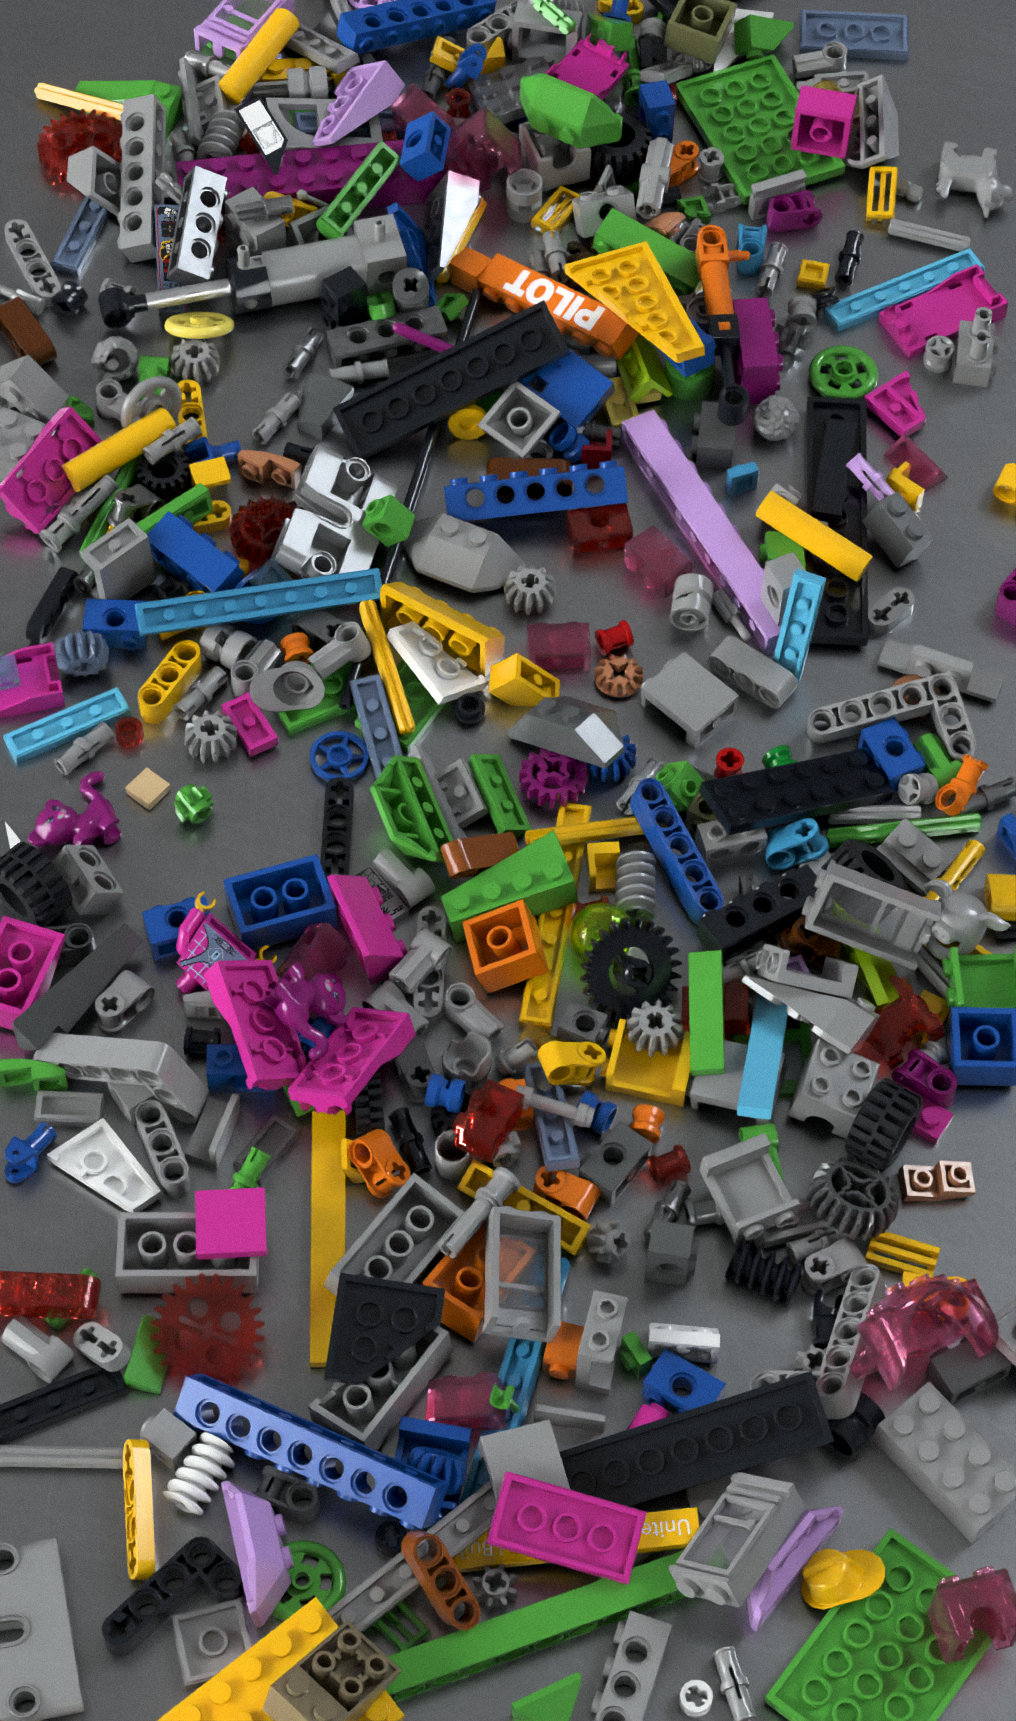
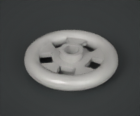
(151, 401)

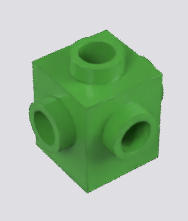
(680, 783)

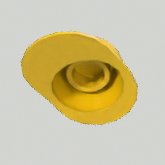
(841, 1577)

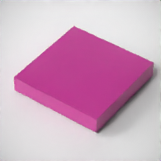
(230, 1223)

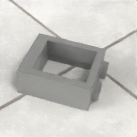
(528, 17)

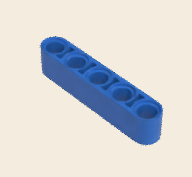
(675, 837)

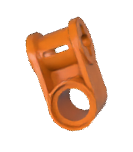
(683, 162)
(378, 1160)
(567, 1191)

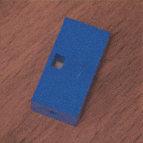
(572, 389)

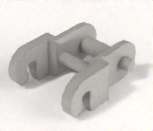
(721, 190)

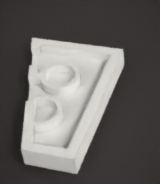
(437, 670)
(106, 1166)

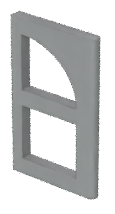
(298, 140)

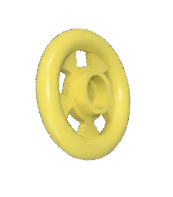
(199, 325)

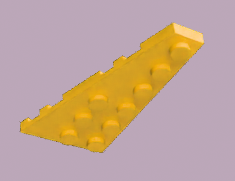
(639, 293)

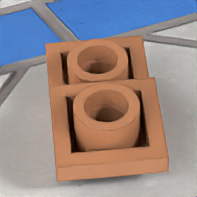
(666, 223)
(263, 465)
(938, 1182)

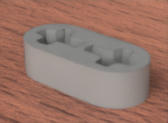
(893, 614)
(105, 1341)

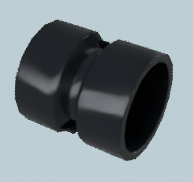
(851, 1431)

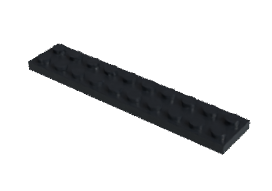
(844, 602)

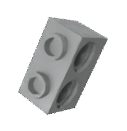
(722, 850)
(89, 879)

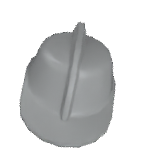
(287, 688)

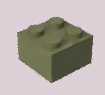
(700, 27)

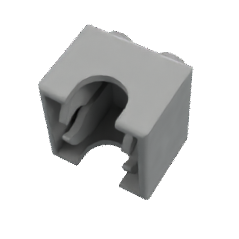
(554, 159)
(833, 1086)

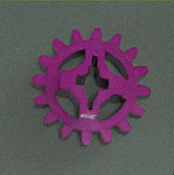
(553, 778)

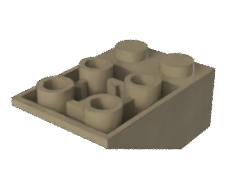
(333, 1680)

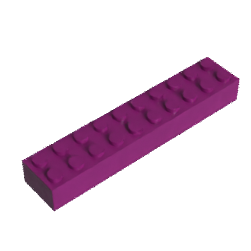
(317, 171)

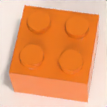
(505, 946)

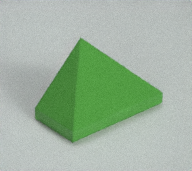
(549, 1703)

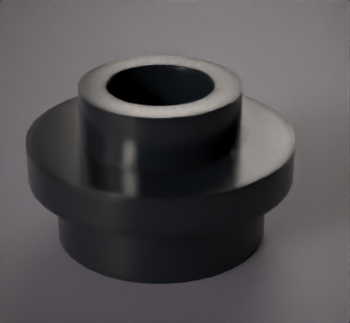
(469, 701)

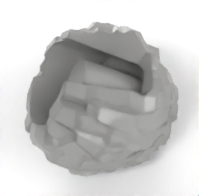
(115, 358)
(775, 418)

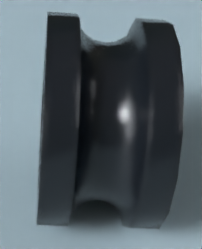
(825, 297)
(385, 1549)

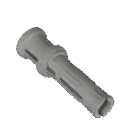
(69, 522)
(486, 1197)

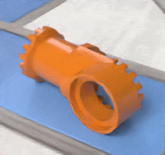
(962, 785)

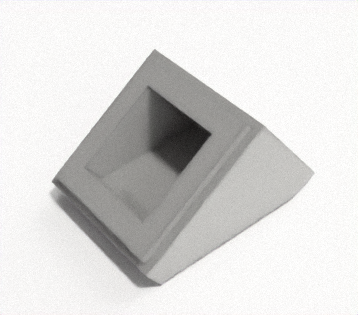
(605, 180)

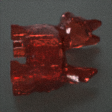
(901, 1021)

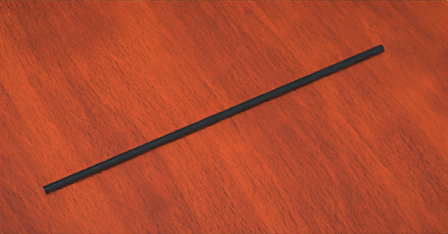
(413, 493)

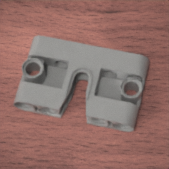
(341, 493)
(44, 1659)

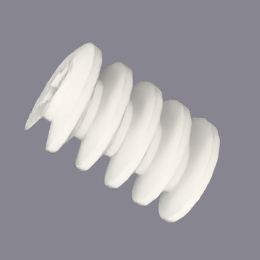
(199, 1474)

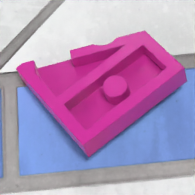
(897, 405)

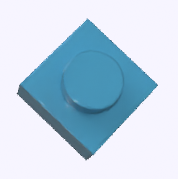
(741, 478)

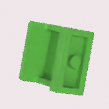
(980, 980)

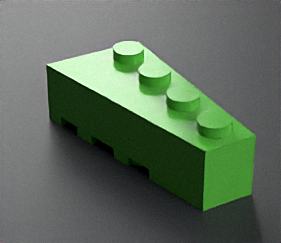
(532, 874)

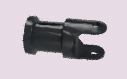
(824, 1318)

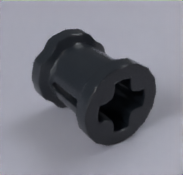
(197, 1040)

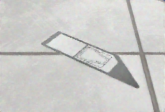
(264, 131)

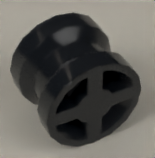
(69, 299)

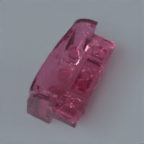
(909, 1325)

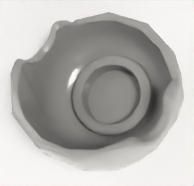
(468, 1058)

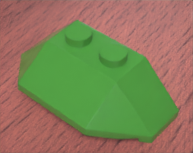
(568, 112)
(410, 809)

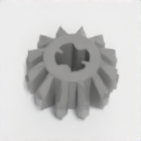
(195, 360)
(530, 589)
(210, 736)
(652, 1017)

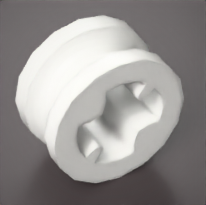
(701, 1689)

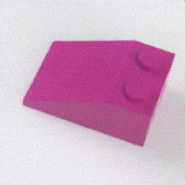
(26, 965)

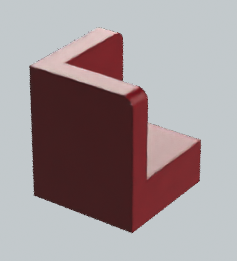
(597, 452)

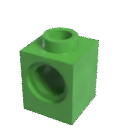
(388, 520)

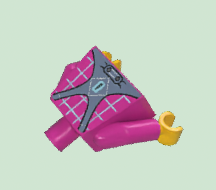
(204, 942)

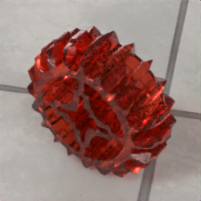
(264, 523)

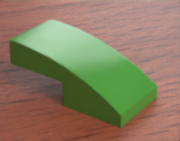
(26, 1071)

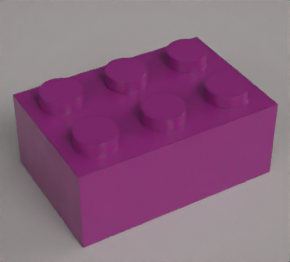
(757, 358)

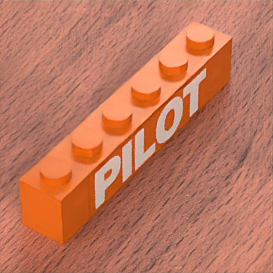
(572, 311)

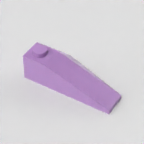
(360, 97)

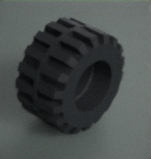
(624, 155)
(868, 861)
(32, 885)
(884, 1124)

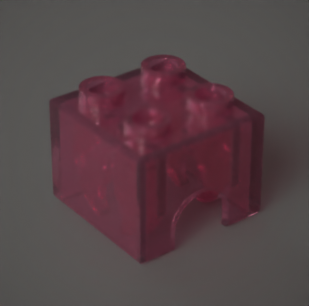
(482, 148)
(971, 1603)

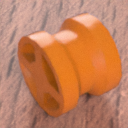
(296, 648)
(647, 1121)

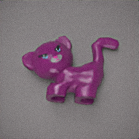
(61, 824)
(295, 997)

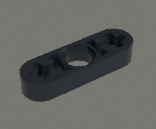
(51, 605)

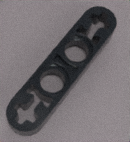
(339, 833)

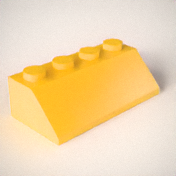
(457, 631)

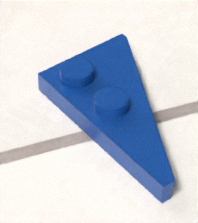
(414, 245)

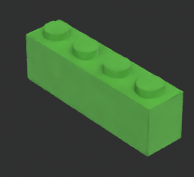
(676, 261)

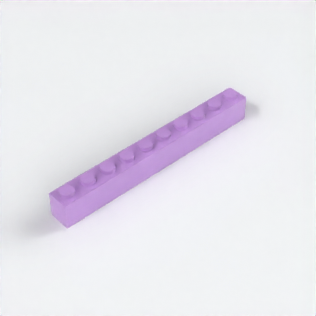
(701, 521)

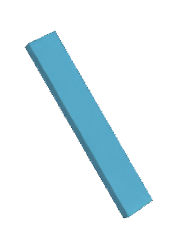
(876, 299)
(762, 1060)

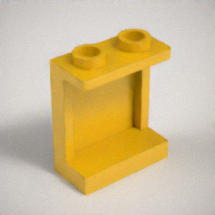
(649, 1078)

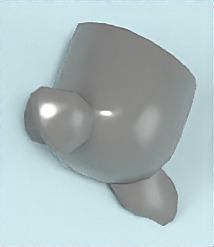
(961, 920)

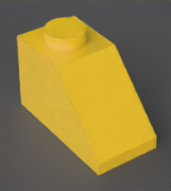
(521, 682)

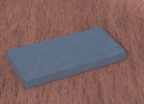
(862, 33)

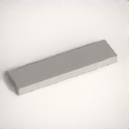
(322, 50)

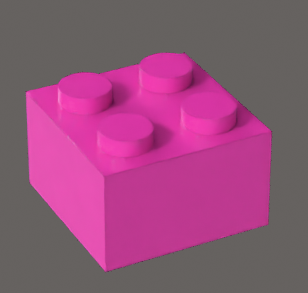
(823, 121)

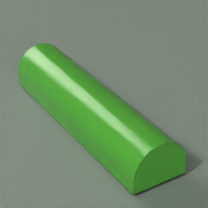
(358, 191)
(192, 505)

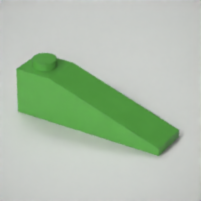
(118, 91)

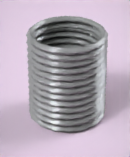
(450, 1169)

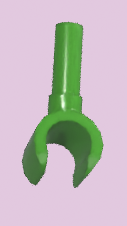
(503, 1399)

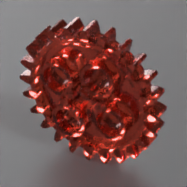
(74, 135)
(220, 1299)

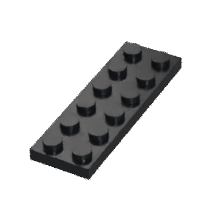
(796, 791)

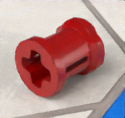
(614, 637)
(728, 762)

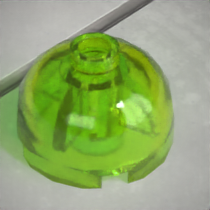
(588, 923)

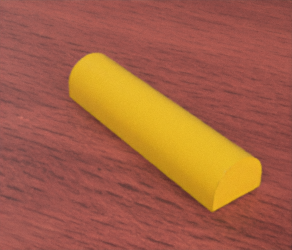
(258, 55)
(117, 449)
(814, 536)
(573, 1230)

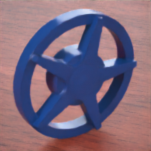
(339, 755)

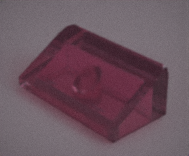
(923, 469)

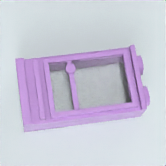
(236, 24)

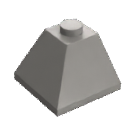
(96, 177)
(524, 420)

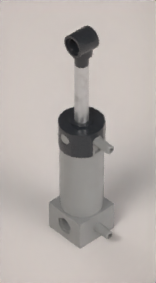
(279, 275)

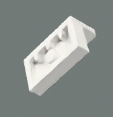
(688, 1342)

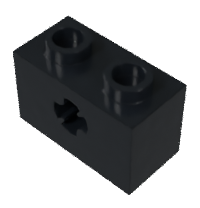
(344, 299)

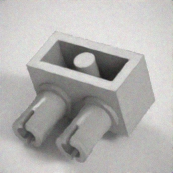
(975, 349)

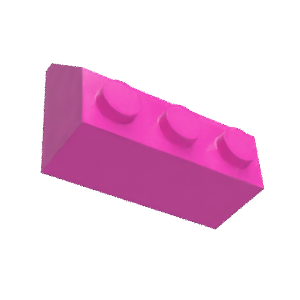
(367, 925)

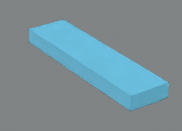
(799, 621)
(66, 725)

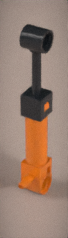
(722, 324)

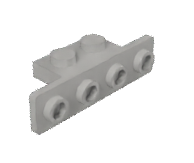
(200, 100)
(929, 662)
(454, 792)

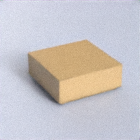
(147, 788)

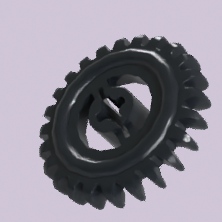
(650, 979)

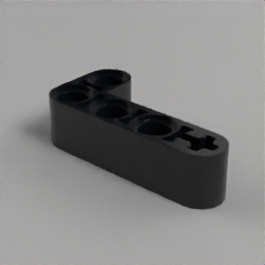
(170, 1600)

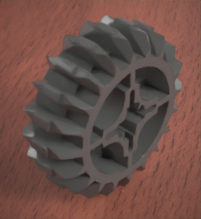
(853, 1198)

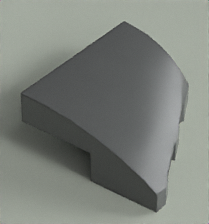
(317, 404)

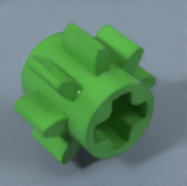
(193, 803)

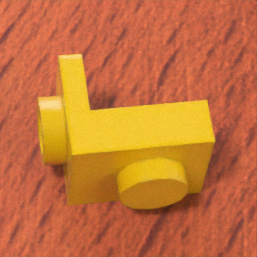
(910, 491)

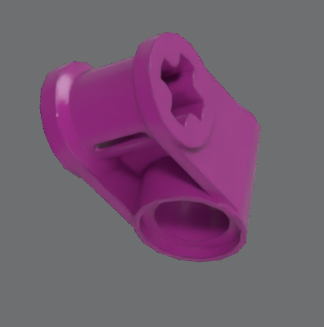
(791, 210)
(924, 1075)

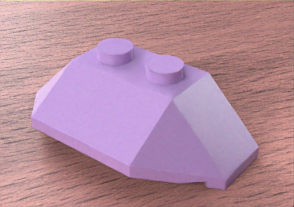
(803, 1541)
(259, 1550)

